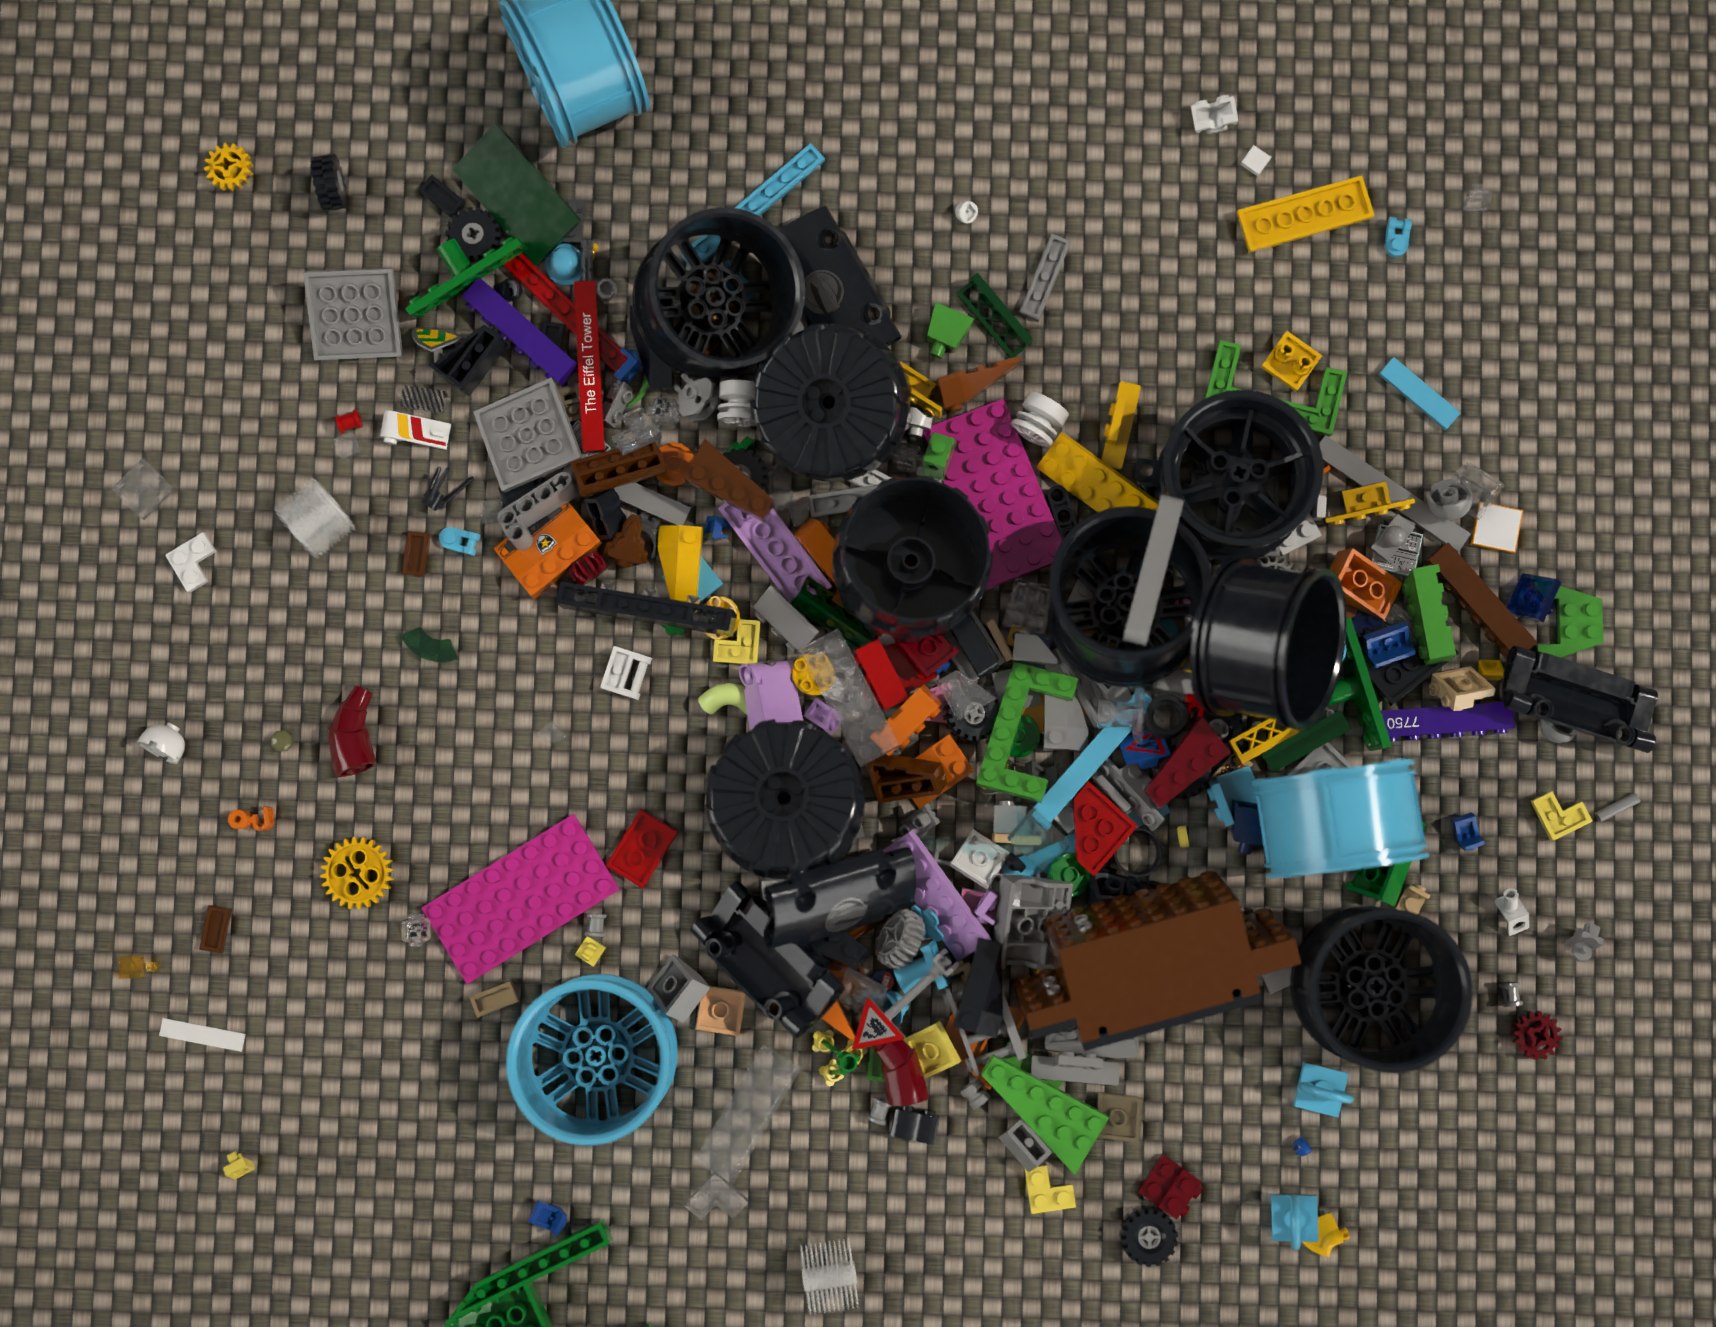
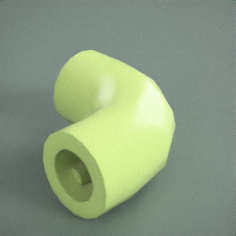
(723, 695)

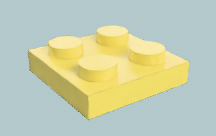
(933, 1049)

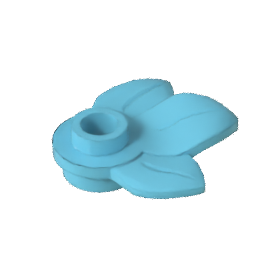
(931, 922)

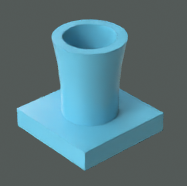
(918, 968)

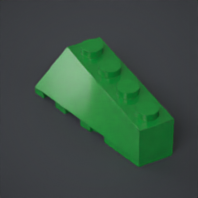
(1381, 882)

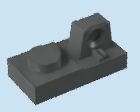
(577, 234)

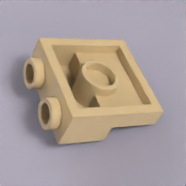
(1460, 687)

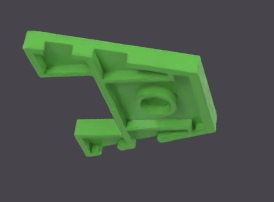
(1577, 623)

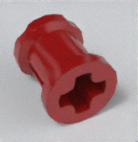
(348, 421)

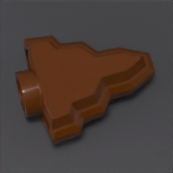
(628, 544)

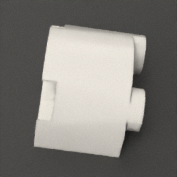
(1214, 116)

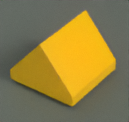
(1491, 669)

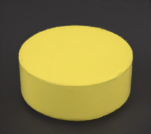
(1182, 836)

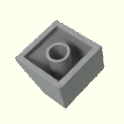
(678, 989)

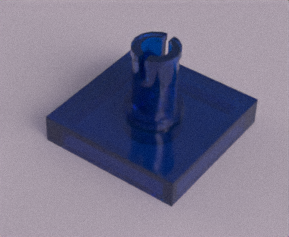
(1533, 597)

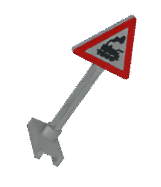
(877, 1026)

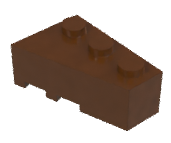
(905, 778)

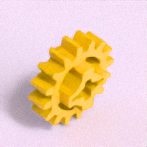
(236, 171)

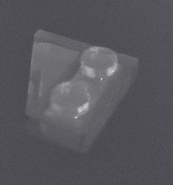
(963, 694)

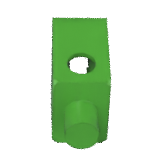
(947, 329)
(939, 455)

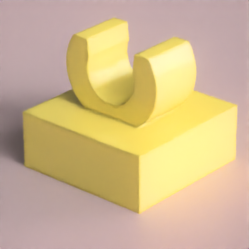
(590, 951)
(238, 1166)

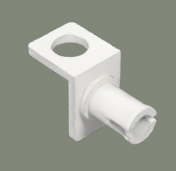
(1513, 911)

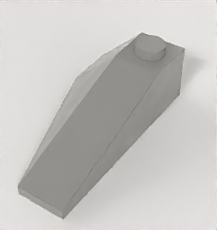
(1063, 722)

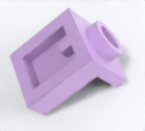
(822, 716)
(986, 903)

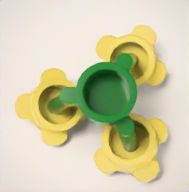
(846, 1059)

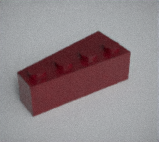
(1190, 760)

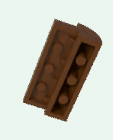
(614, 470)

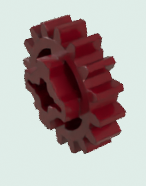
(1541, 1027)

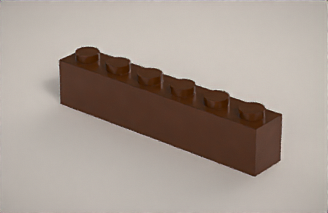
(1479, 601)

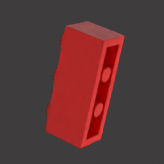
(880, 674)

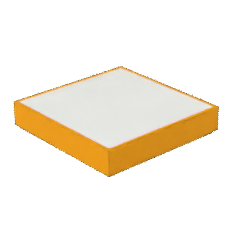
(1497, 529)

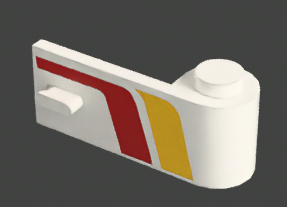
(414, 429)

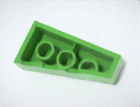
(1429, 615)

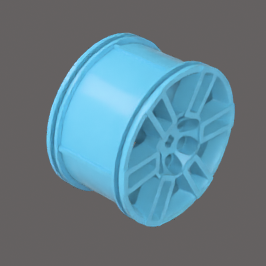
(576, 63)
(1340, 819)
(542, 1108)

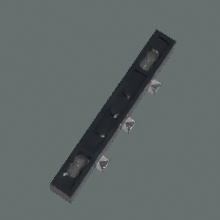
(647, 608)

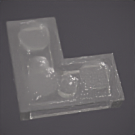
(639, 434)
(716, 1191)

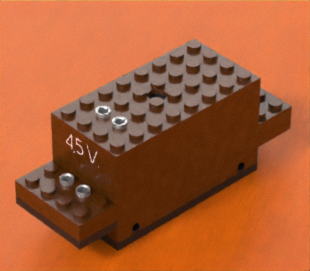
(1152, 962)

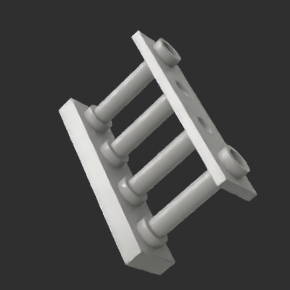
(1007, 1026)

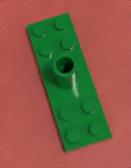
(463, 272)
(1360, 688)

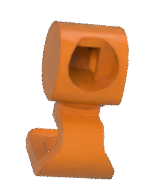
(244, 819)

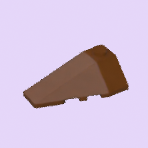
(961, 388)

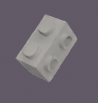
(1025, 1145)

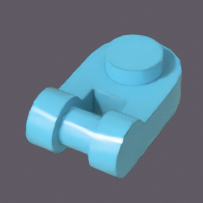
(1397, 244)
(452, 539)

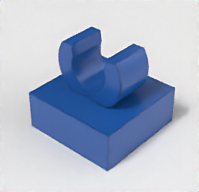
(714, 527)

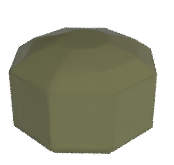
(282, 741)

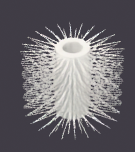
(315, 517)
(828, 1276)

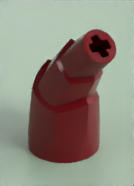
(348, 737)
(902, 1074)

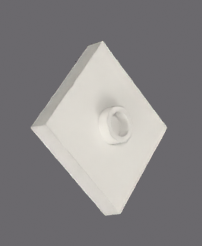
(979, 859)

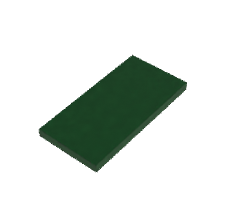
(516, 194)

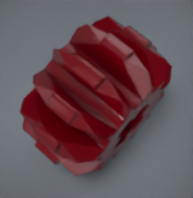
(587, 568)

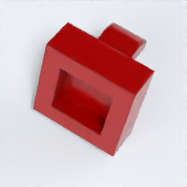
(1190, 699)

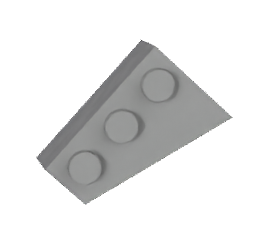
(1008, 816)

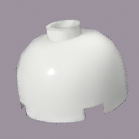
(163, 741)

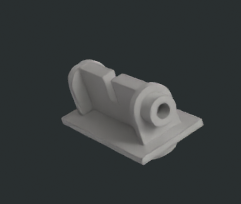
(620, 394)

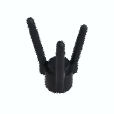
(433, 498)

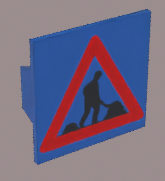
(1144, 753)

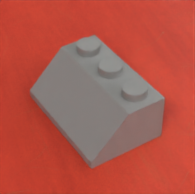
(785, 620)

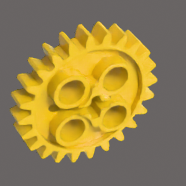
(341, 884)

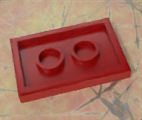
(642, 848)

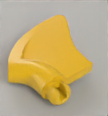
(1328, 1235)

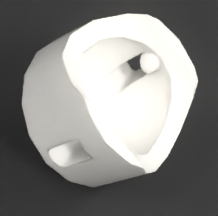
(919, 423)

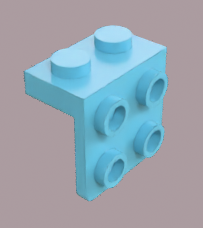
(1230, 787)

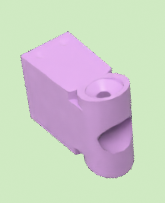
(770, 692)

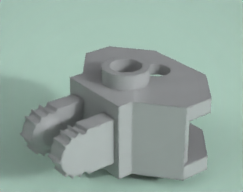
(696, 396)

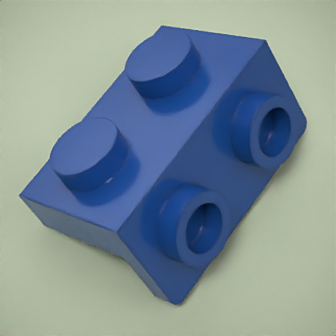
(1388, 645)

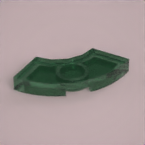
(429, 648)

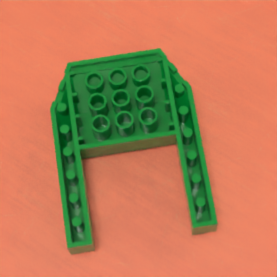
(510, 1295)

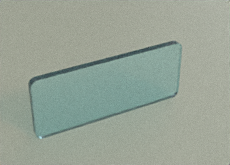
(1038, 839)

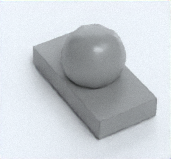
(1392, 538)

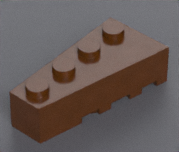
(725, 481)

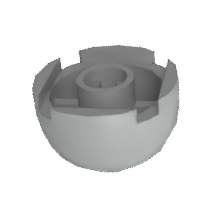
(1450, 500)

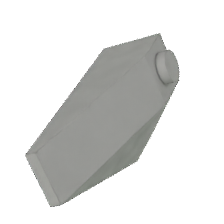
(1068, 1042)

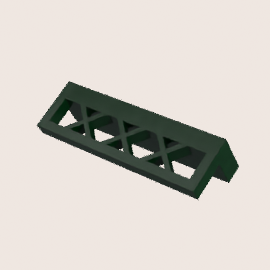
(1000, 310)
(829, 617)
(1306, 741)

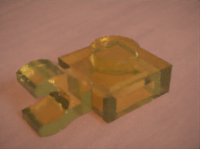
(134, 966)

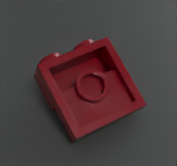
(1170, 1187)

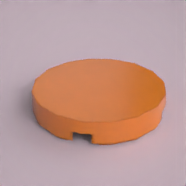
(678, 460)

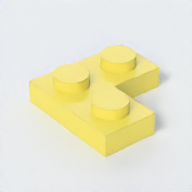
(744, 649)
(1559, 821)
(1046, 1197)

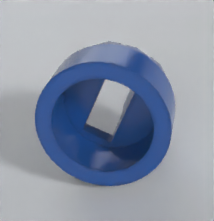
(1302, 1147)

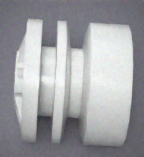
(737, 410)
(1041, 415)

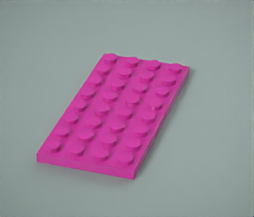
(1003, 488)
(520, 898)

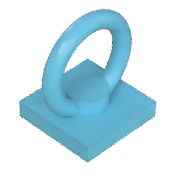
(1321, 1090)
(1294, 1218)

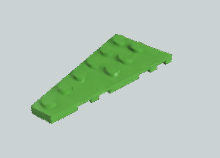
(1056, 1117)

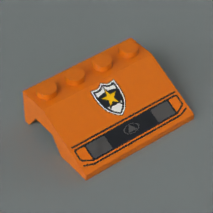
(557, 544)

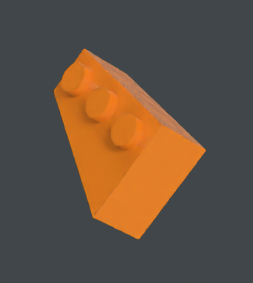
(818, 543)
(913, 714)

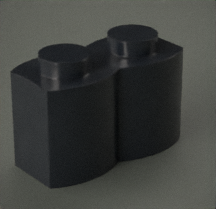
(605, 513)
(914, 1124)

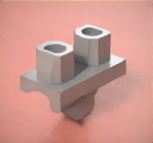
(920, 821)
(1584, 942)

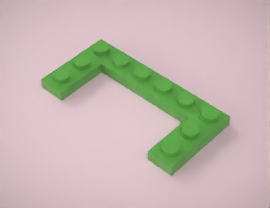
(1320, 418)
(993, 771)

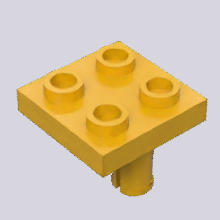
(1291, 361)

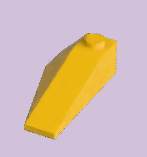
(681, 559)

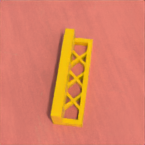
(1253, 752)

